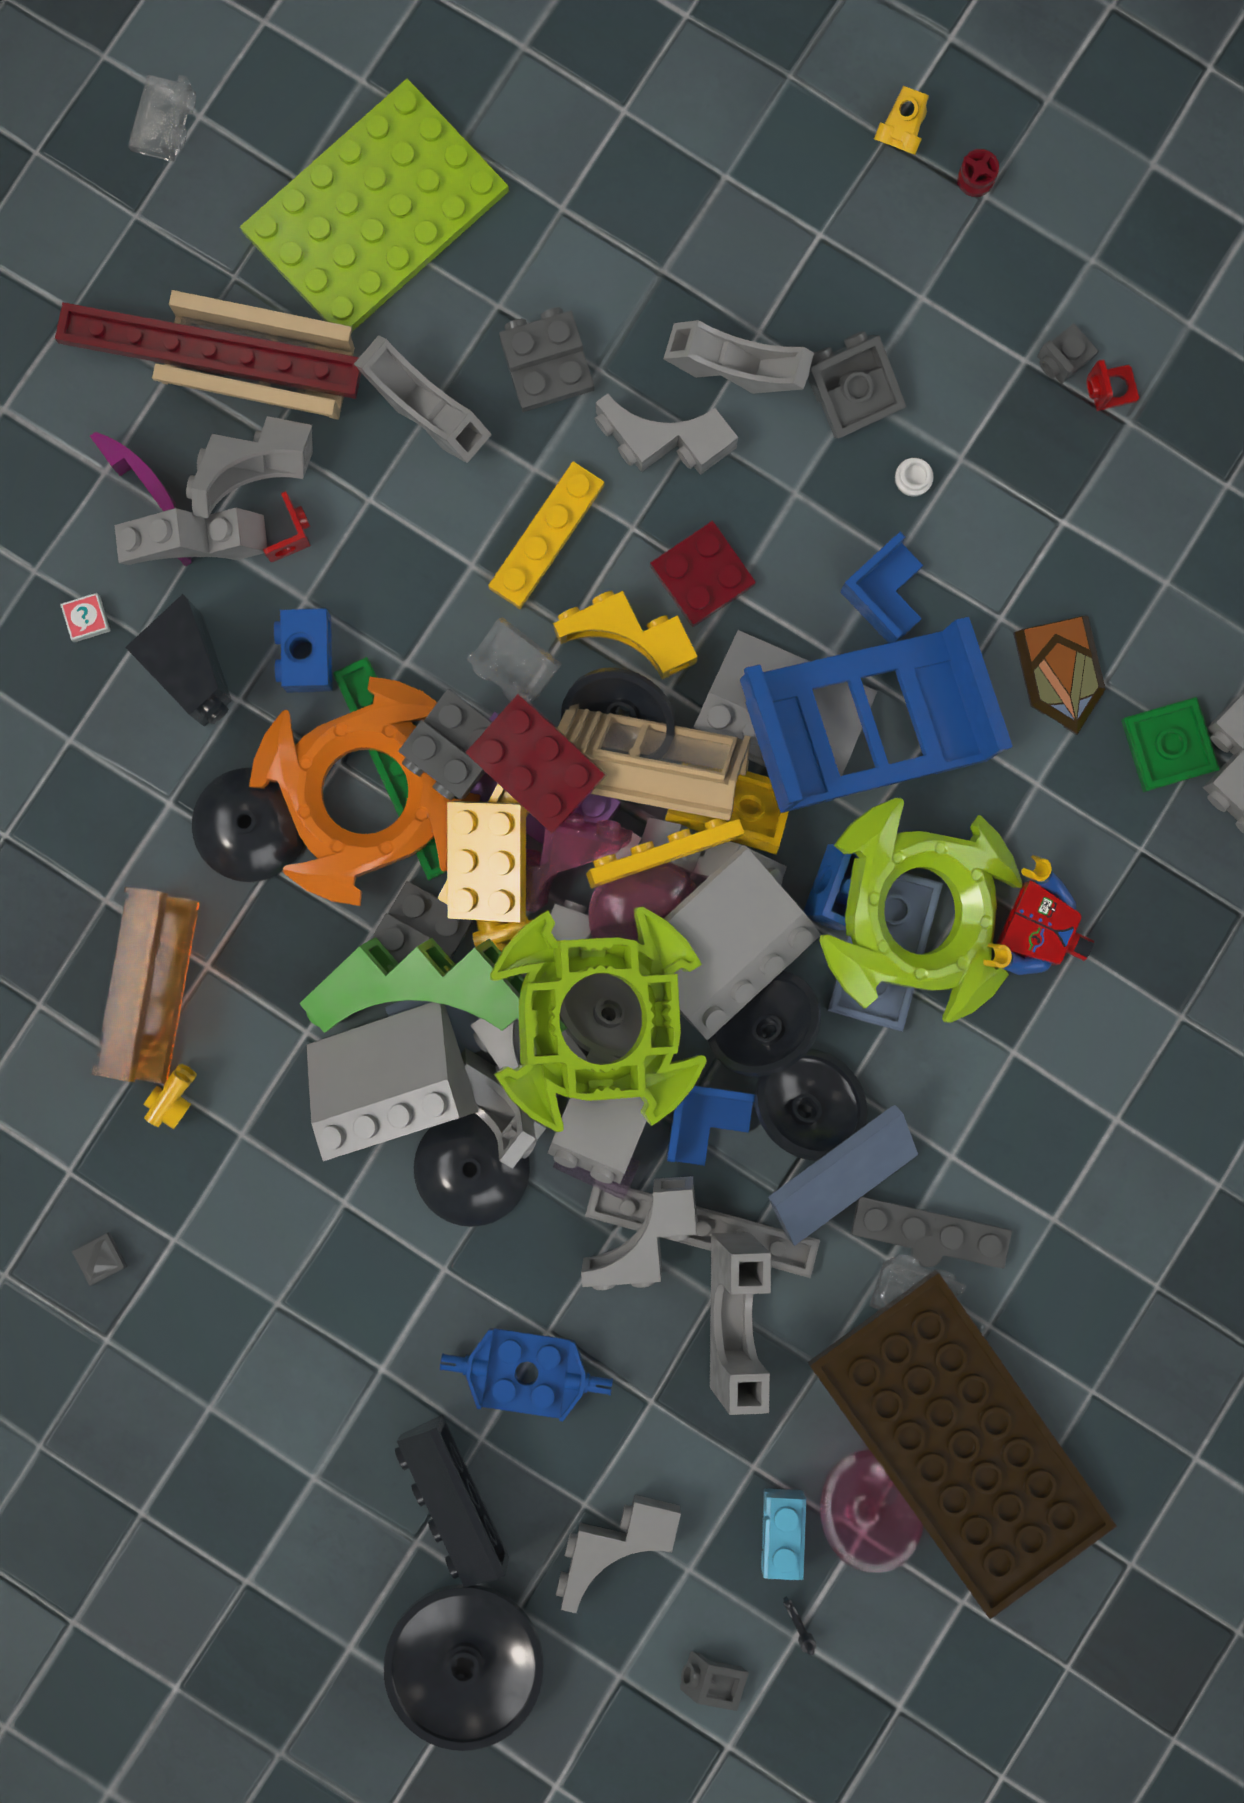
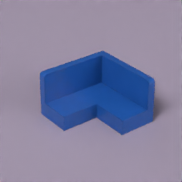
(875, 590)
(697, 1113)

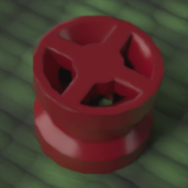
(980, 163)

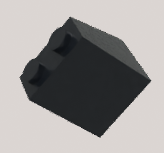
(184, 661)

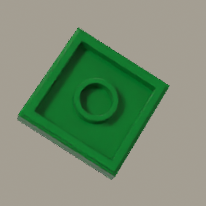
(1170, 744)

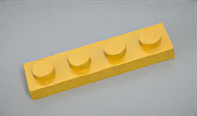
(546, 535)
(679, 846)

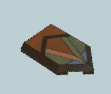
(1061, 670)

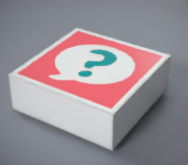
(85, 617)

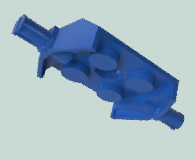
(494, 1379)

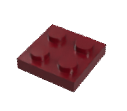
(702, 574)

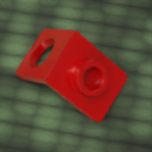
(1100, 388)
(295, 542)

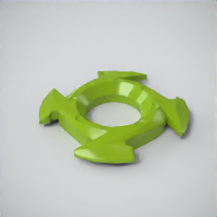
(969, 874)
(547, 1061)

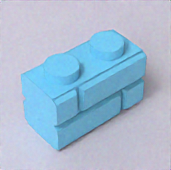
(783, 1534)

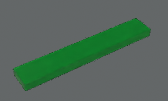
(353, 684)

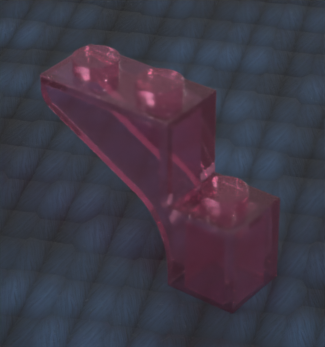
(569, 847)

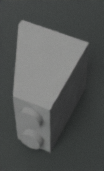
(599, 1132)

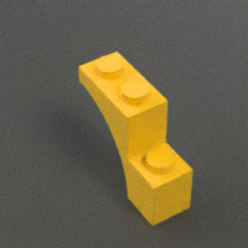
(611, 617)

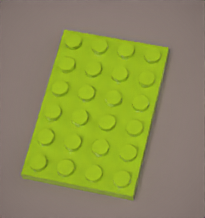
(375, 208)

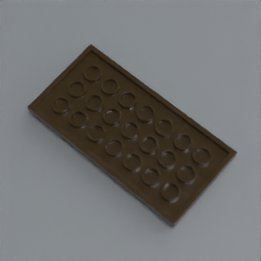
(962, 1444)

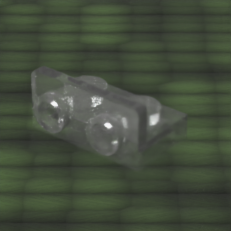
(162, 117)

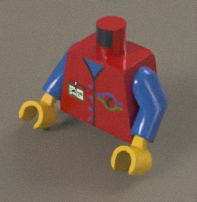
(1040, 926)

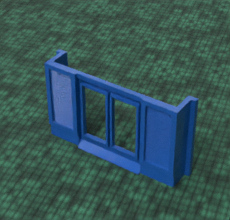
(944, 694)

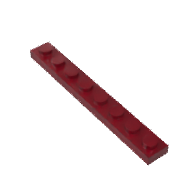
(208, 350)

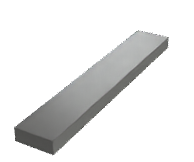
(636, 1205)

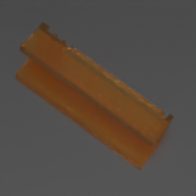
(147, 986)

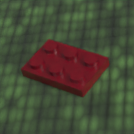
(536, 763)

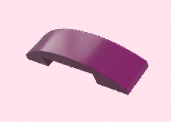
(123, 460)

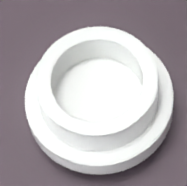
(914, 477)

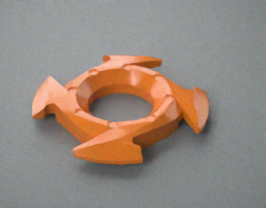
(302, 774)

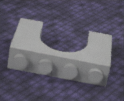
(737, 1272)

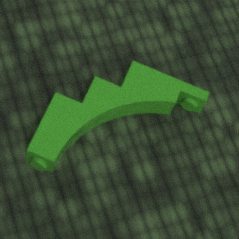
(426, 974)

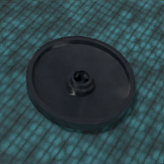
(463, 1667)

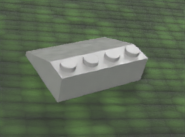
(728, 715)
(743, 936)
(386, 1080)

